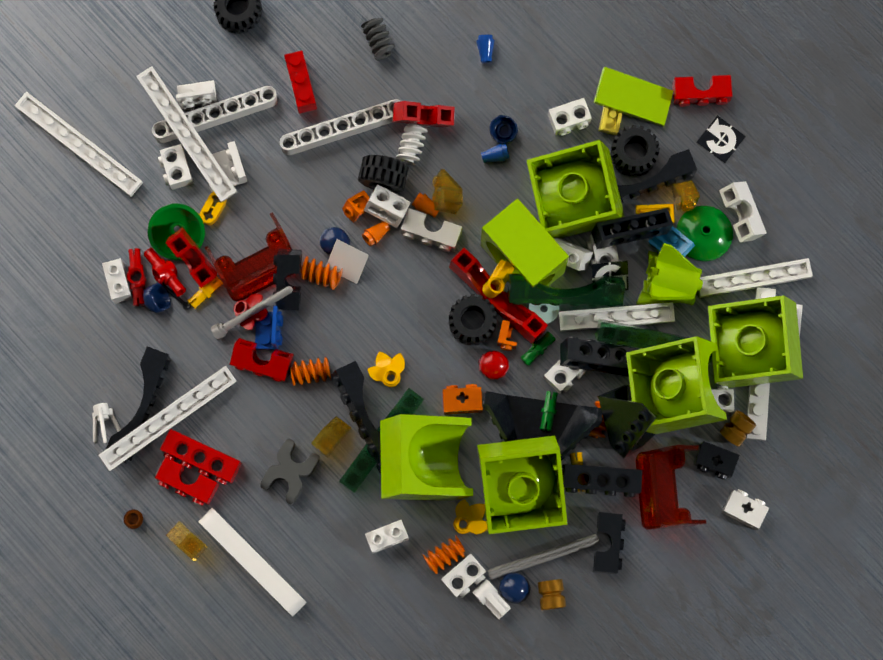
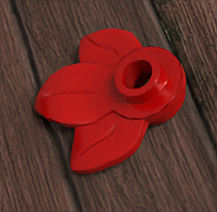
(246, 304)

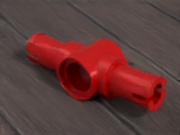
(136, 268)
(164, 272)

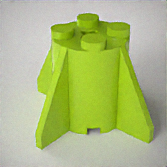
(670, 278)

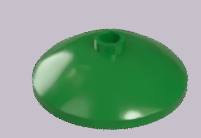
(163, 223)
(707, 245)

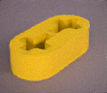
(209, 204)

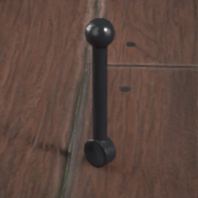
(186, 305)

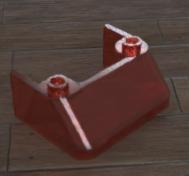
(254, 271)
(659, 490)

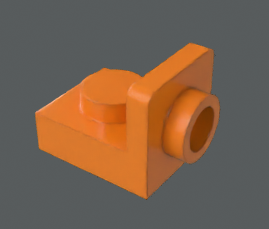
(355, 205)
(505, 332)

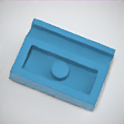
(674, 238)

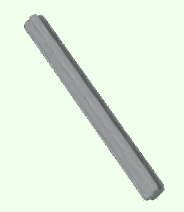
(543, 556)

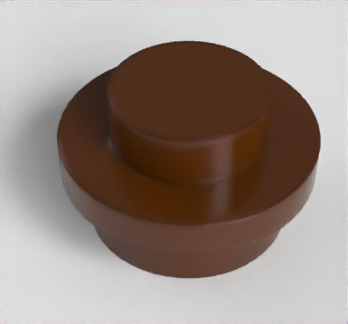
(133, 519)

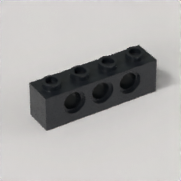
(631, 228)
(571, 356)
(632, 479)

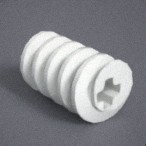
(410, 144)

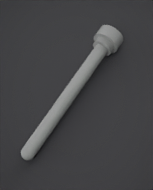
(221, 330)

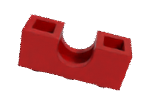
(300, 81)
(686, 93)
(419, 114)
(185, 248)
(245, 358)
(170, 475)

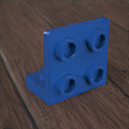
(267, 331)

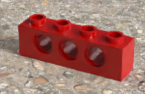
(175, 440)

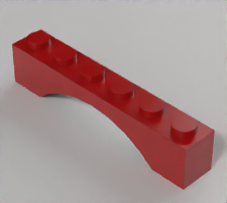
(520, 317)

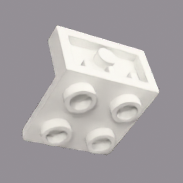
(196, 95)
(231, 164)

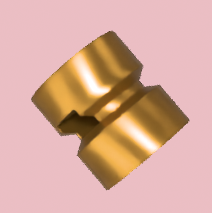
(737, 428)
(551, 594)

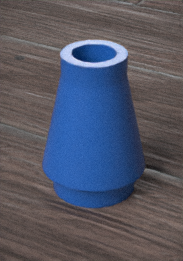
(485, 47)
(496, 154)

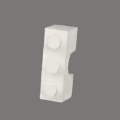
(740, 199)
(445, 238)

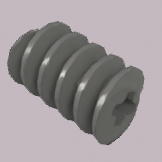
(377, 38)

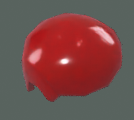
(493, 365)

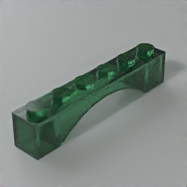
(604, 291)
(633, 336)
(364, 461)

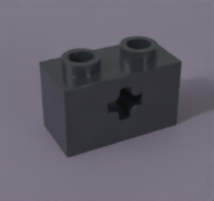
(726, 458)

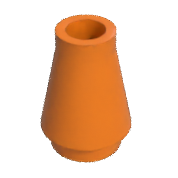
(424, 204)
(375, 233)

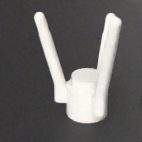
(101, 414)

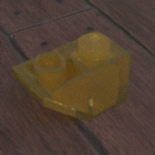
(447, 193)
(685, 195)
(330, 436)
(186, 541)

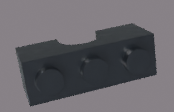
(287, 262)
(610, 525)

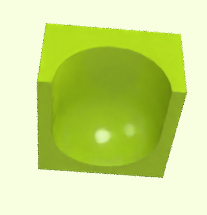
(575, 189)
(525, 243)
(755, 342)
(675, 384)
(422, 457)
(522, 484)

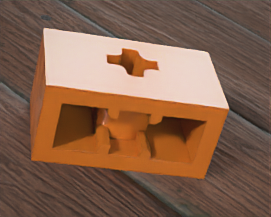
(454, 406)

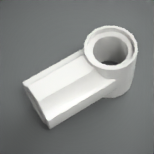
(489, 596)

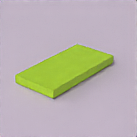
(633, 96)

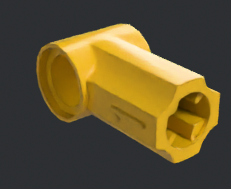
(498, 279)

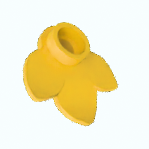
(386, 366)
(472, 516)

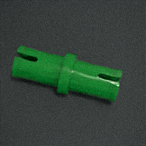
(538, 348)
(548, 411)

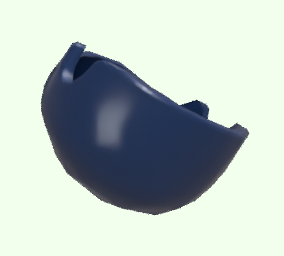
(503, 129)
(329, 238)
(156, 298)
(514, 588)

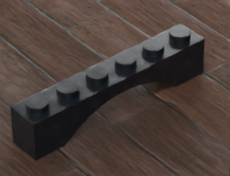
(678, 167)
(152, 367)
(350, 384)

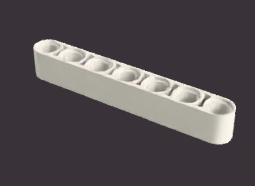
(221, 107)
(332, 126)
(252, 562)

